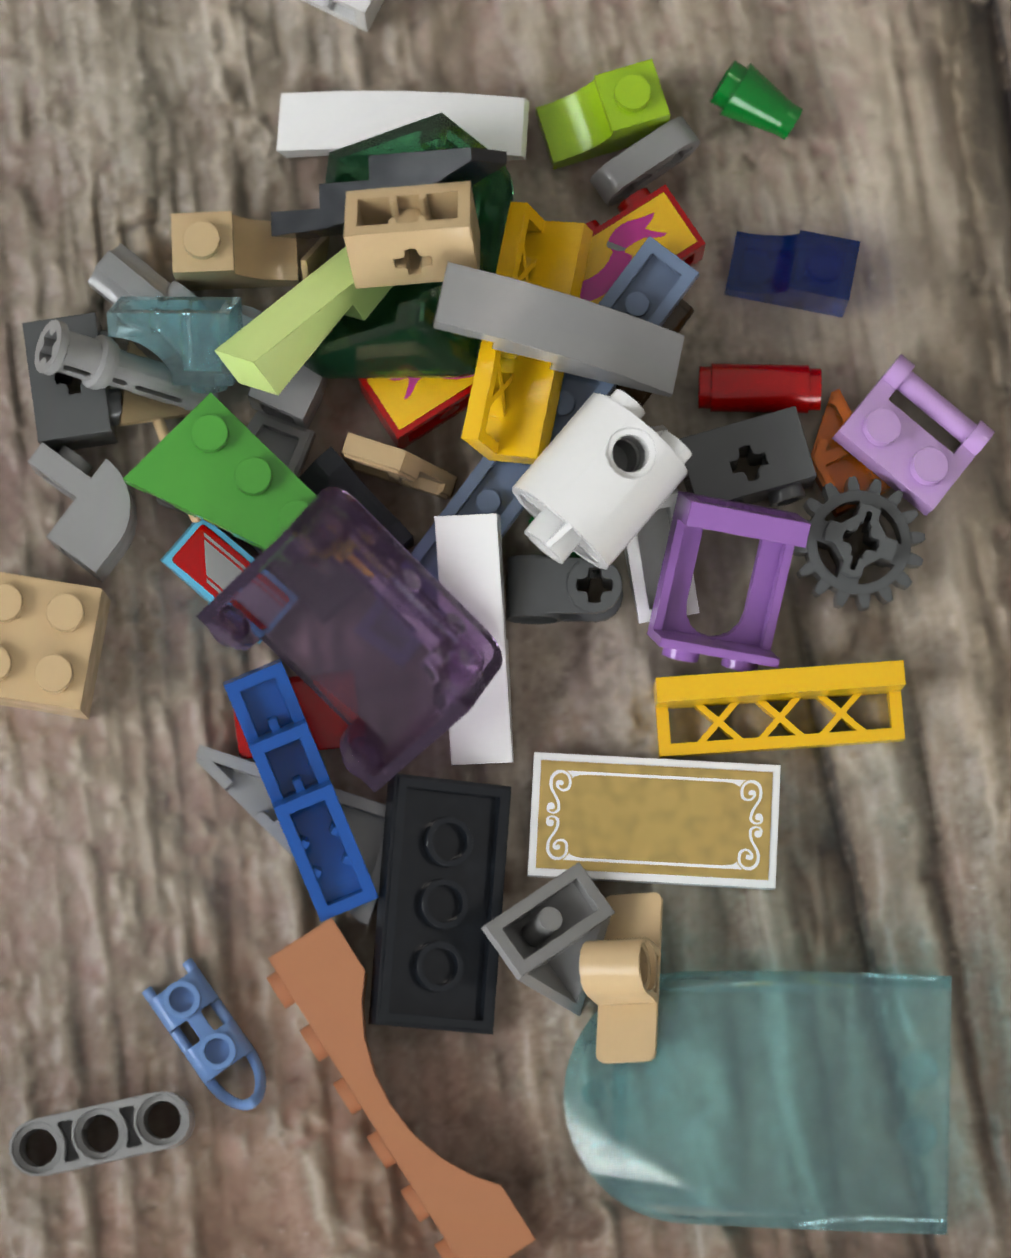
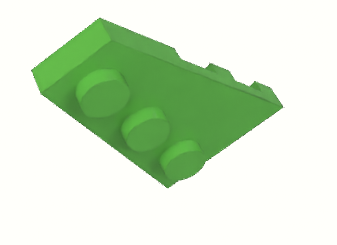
(222, 475)

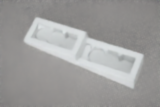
(473, 573)

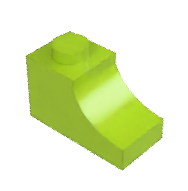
(604, 115)

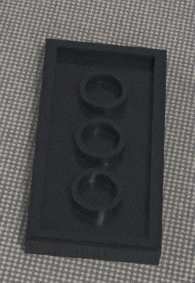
(435, 894)

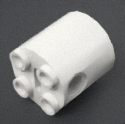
(583, 496)

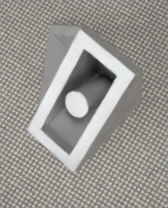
(546, 933)

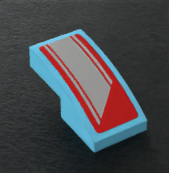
(206, 559)

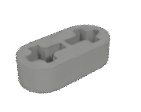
(645, 161)

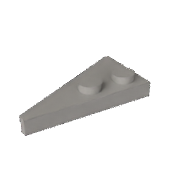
(246, 786)

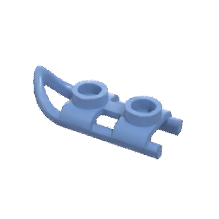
(216, 1048)

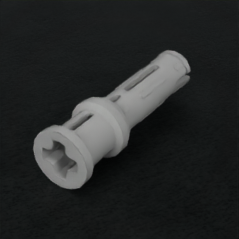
(103, 364)

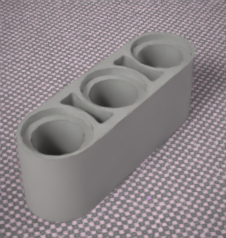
(72, 1127)

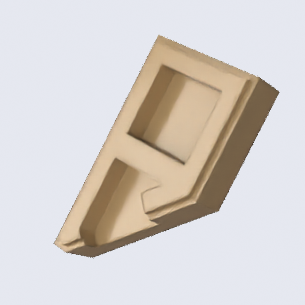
(396, 466)

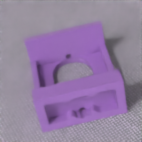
(752, 637)

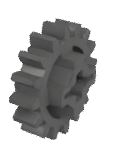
(884, 550)

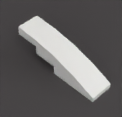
(331, 120)

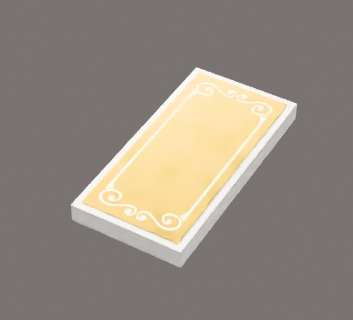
(655, 820)

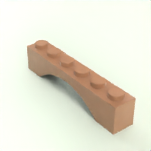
(330, 990)

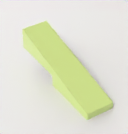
(290, 330)

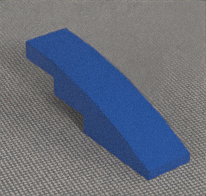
(300, 790)

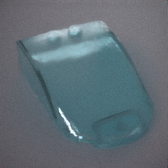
(777, 1103)

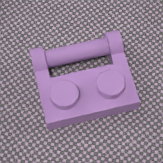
(900, 448)

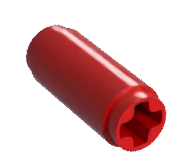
(759, 388)

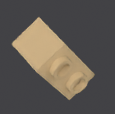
(410, 233)

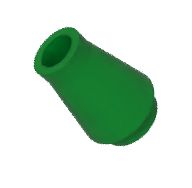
(753, 100)

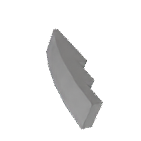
(559, 329)

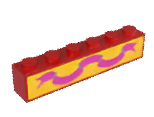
(419, 405)

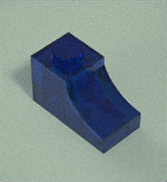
(794, 270)

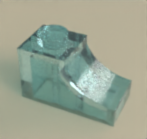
(181, 334)

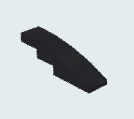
(386, 172)

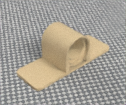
(625, 978)

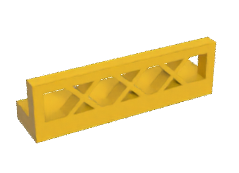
(512, 394)
(775, 686)

